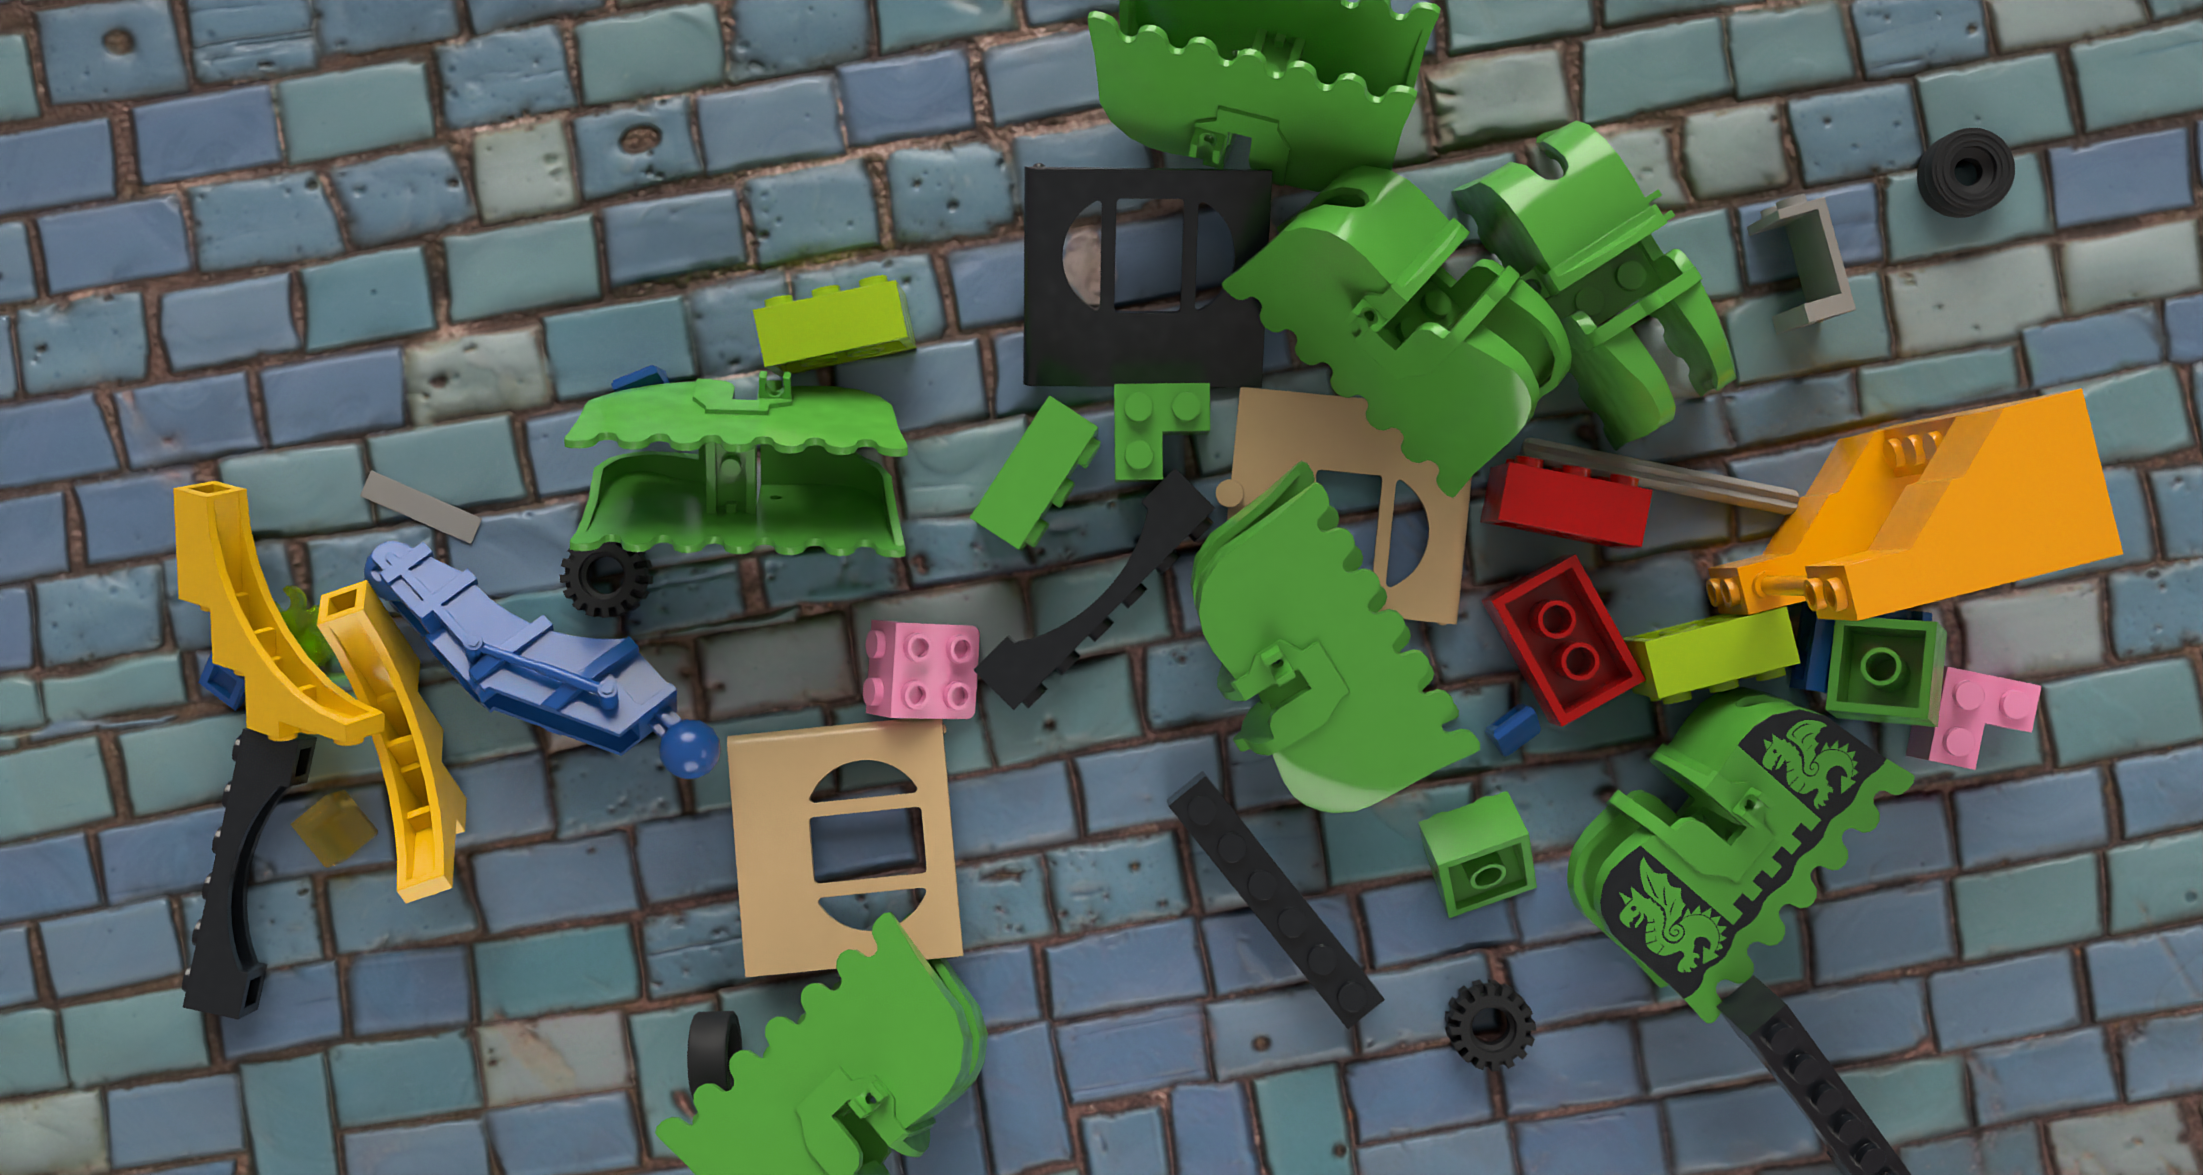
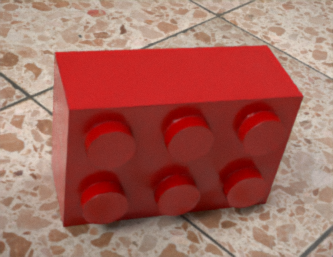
(1567, 503)
(1563, 640)

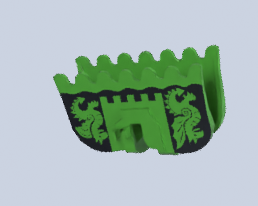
(1762, 811)

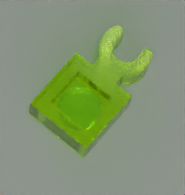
(304, 626)

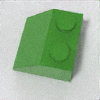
(1478, 853)

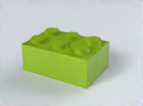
(834, 326)
(1713, 654)

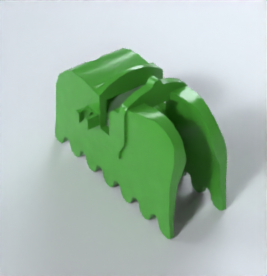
(1302, 78)
(1590, 256)
(1427, 352)
(811, 476)
(1343, 700)
(804, 1108)

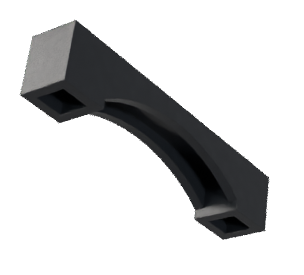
(1020, 667)
(1275, 900)
(225, 968)
(1809, 1080)

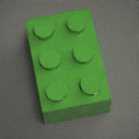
(1037, 475)

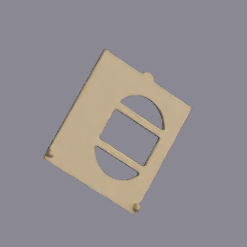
(1333, 435)
(772, 814)

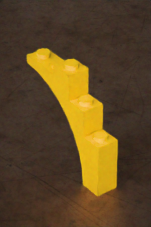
(248, 632)
(422, 794)

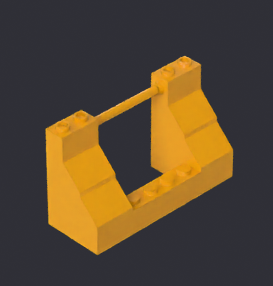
(1935, 514)

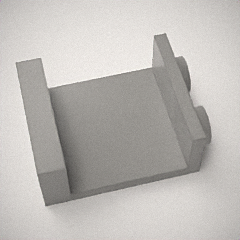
(1816, 260)

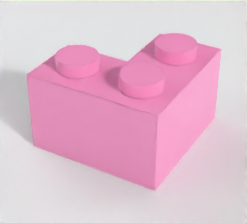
(1965, 707)

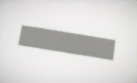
(421, 507)

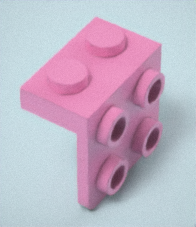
(921, 670)

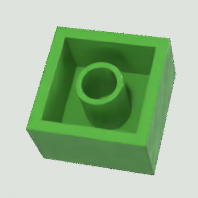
(1887, 671)

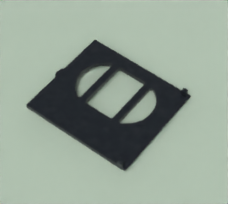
(1101, 347)

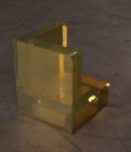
(334, 828)

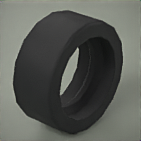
(711, 1044)

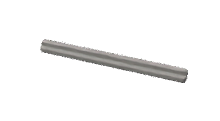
(1666, 477)

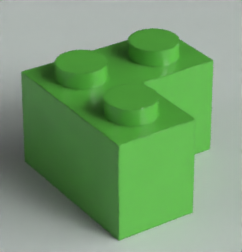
(1145, 415)

